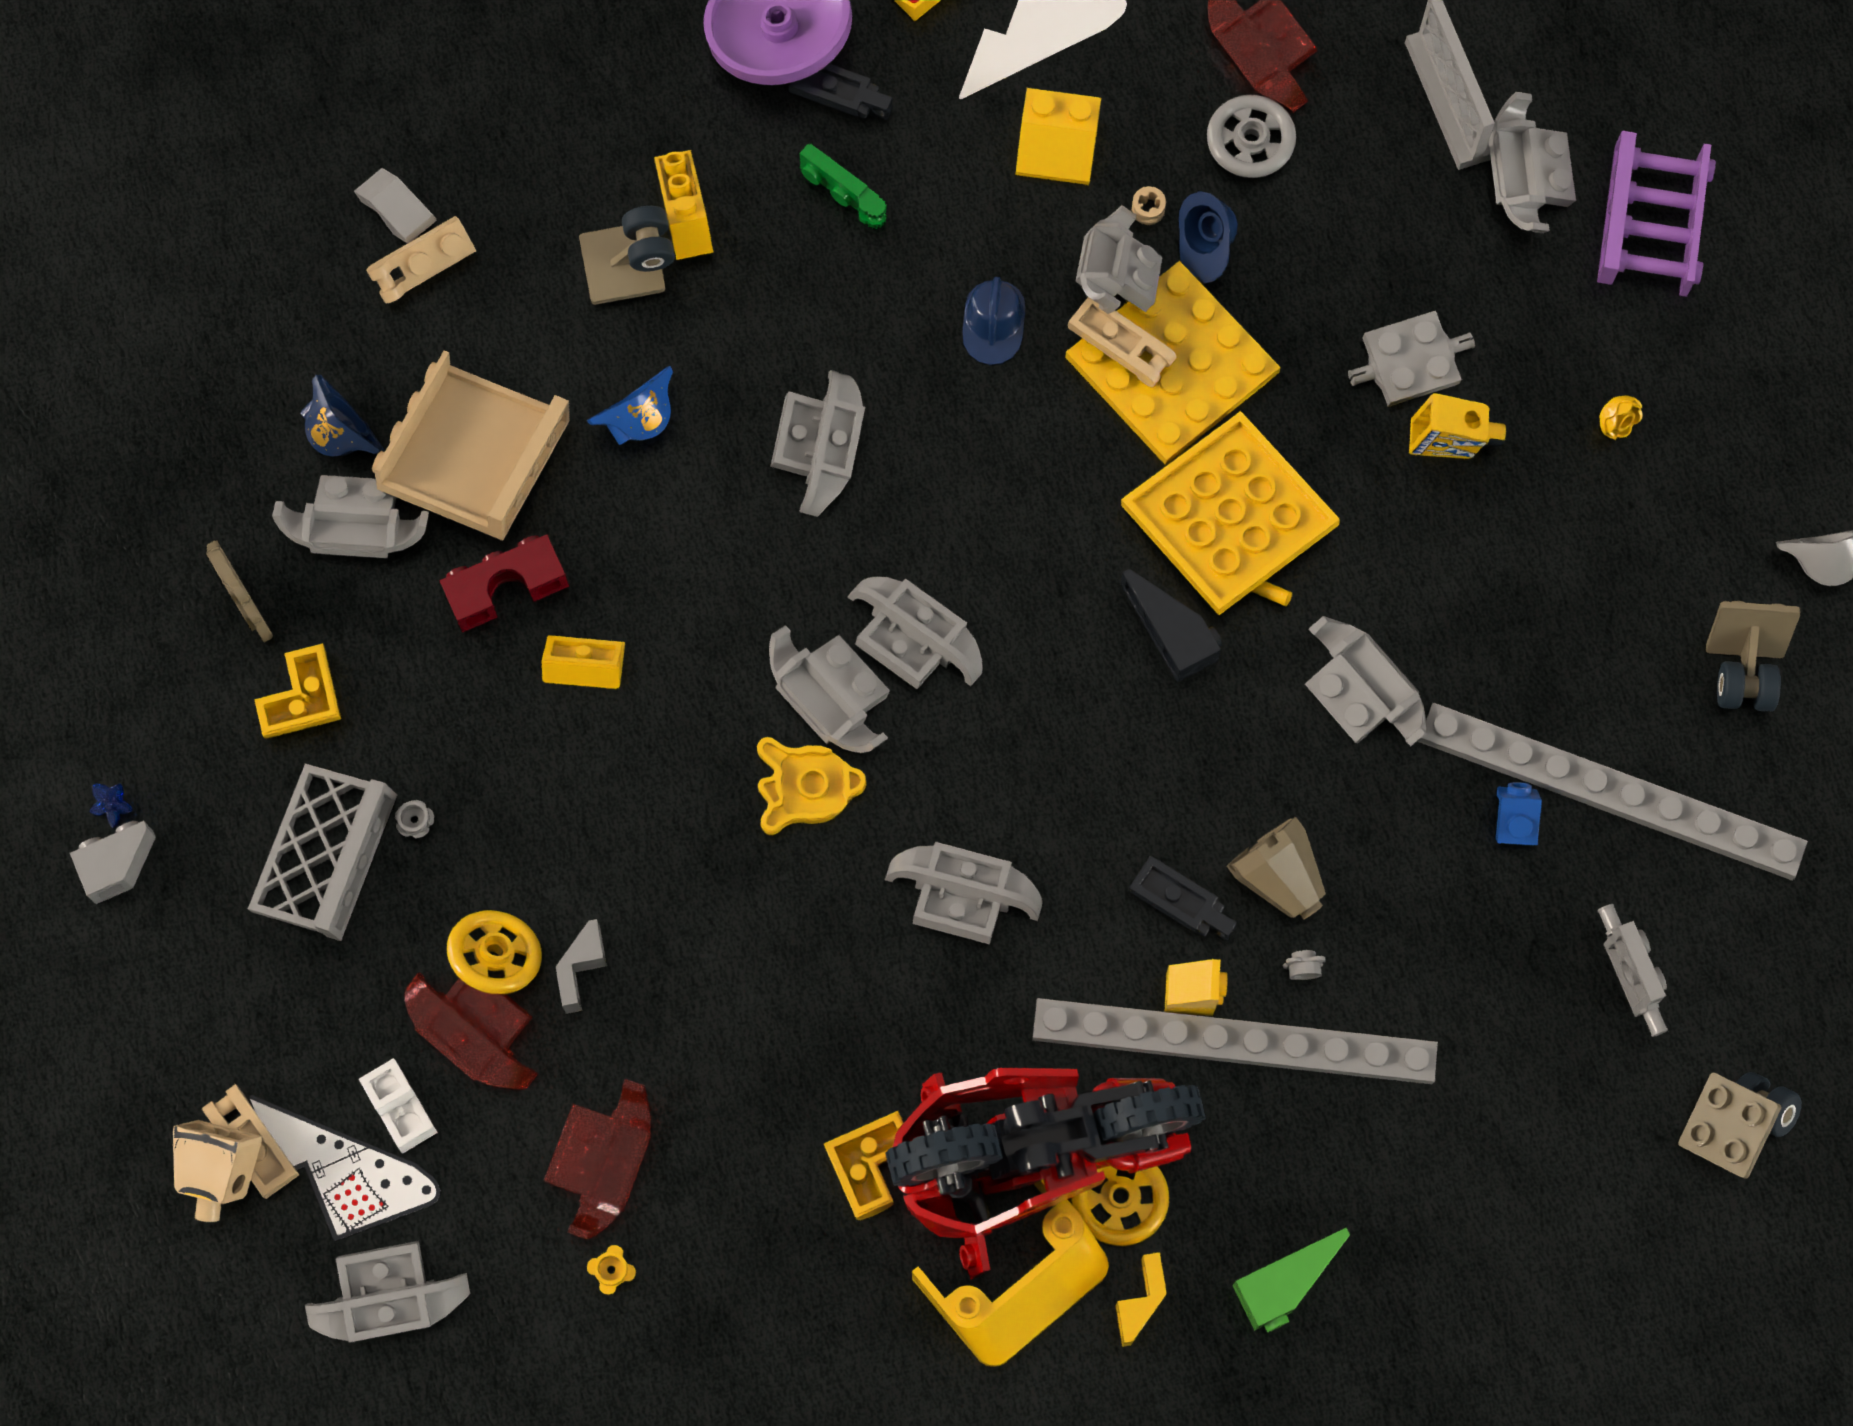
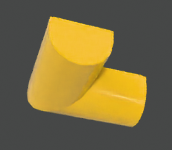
(310, 701)
(857, 1161)

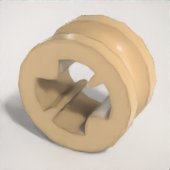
(1142, 196)

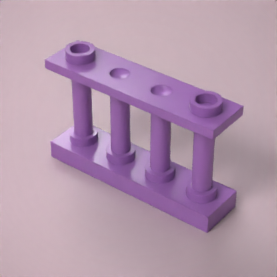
(1620, 226)

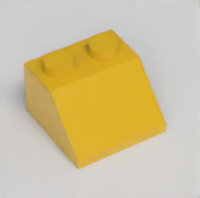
(1058, 136)

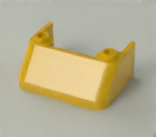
(1005, 1326)

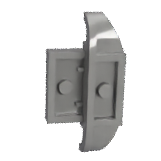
(1528, 165)
(1118, 264)
(820, 440)
(350, 520)
(914, 632)
(1364, 684)
(829, 690)
(963, 889)
(385, 1295)

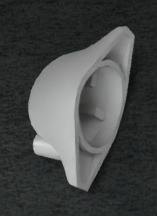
(1824, 558)

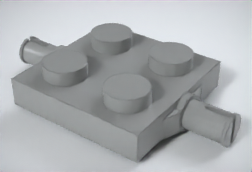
(1411, 358)
(1630, 958)

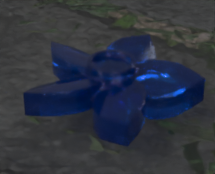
(110, 802)

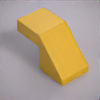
(1136, 1312)

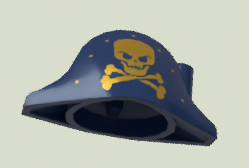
(334, 425)

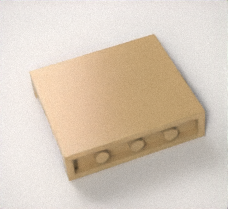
(469, 448)

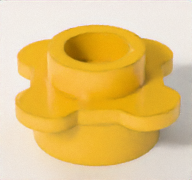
(600, 1266)

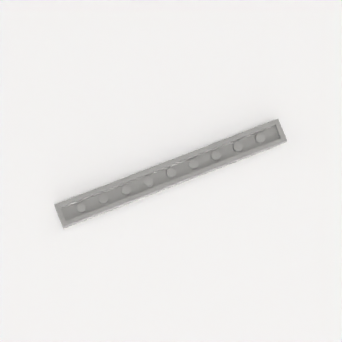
(1614, 791)
(1235, 1041)

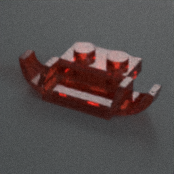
(1264, 46)
(471, 1030)
(601, 1158)

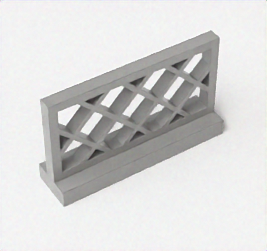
(1451, 86)
(354, 857)

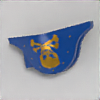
(641, 413)

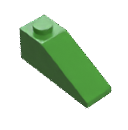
(1279, 1287)

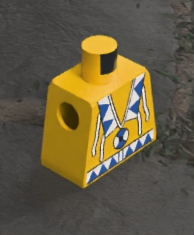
(1453, 428)

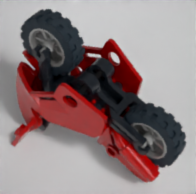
(1045, 1138)

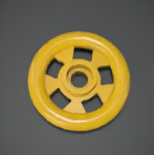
(477, 975)
(1150, 1215)

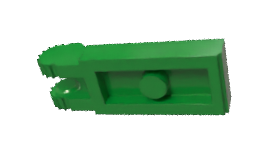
(843, 186)

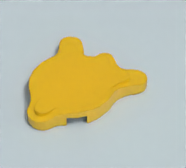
(806, 785)

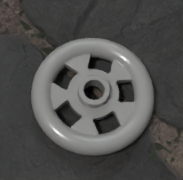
(1242, 163)

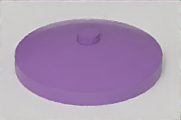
(776, 38)

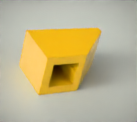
(1195, 987)

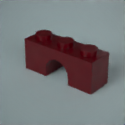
(530, 564)

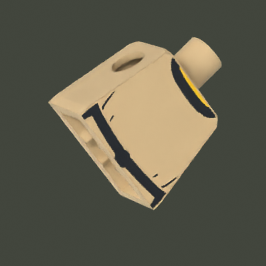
(213, 1165)

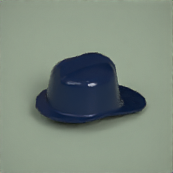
(1206, 235)
(993, 321)

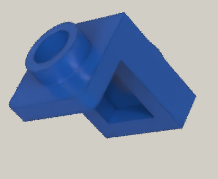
(1518, 814)

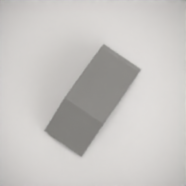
(396, 205)
(583, 954)

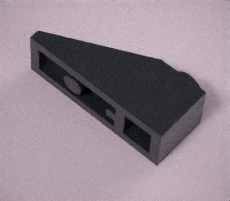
(1175, 629)

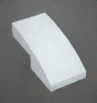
(398, 1105)

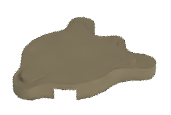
(237, 590)

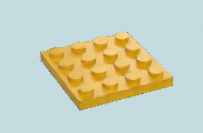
(1210, 377)
(1230, 512)

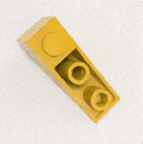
(683, 204)

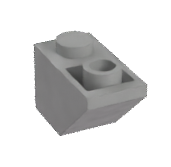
(114, 862)

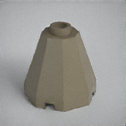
(1282, 870)

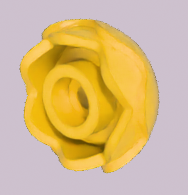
(1619, 416)

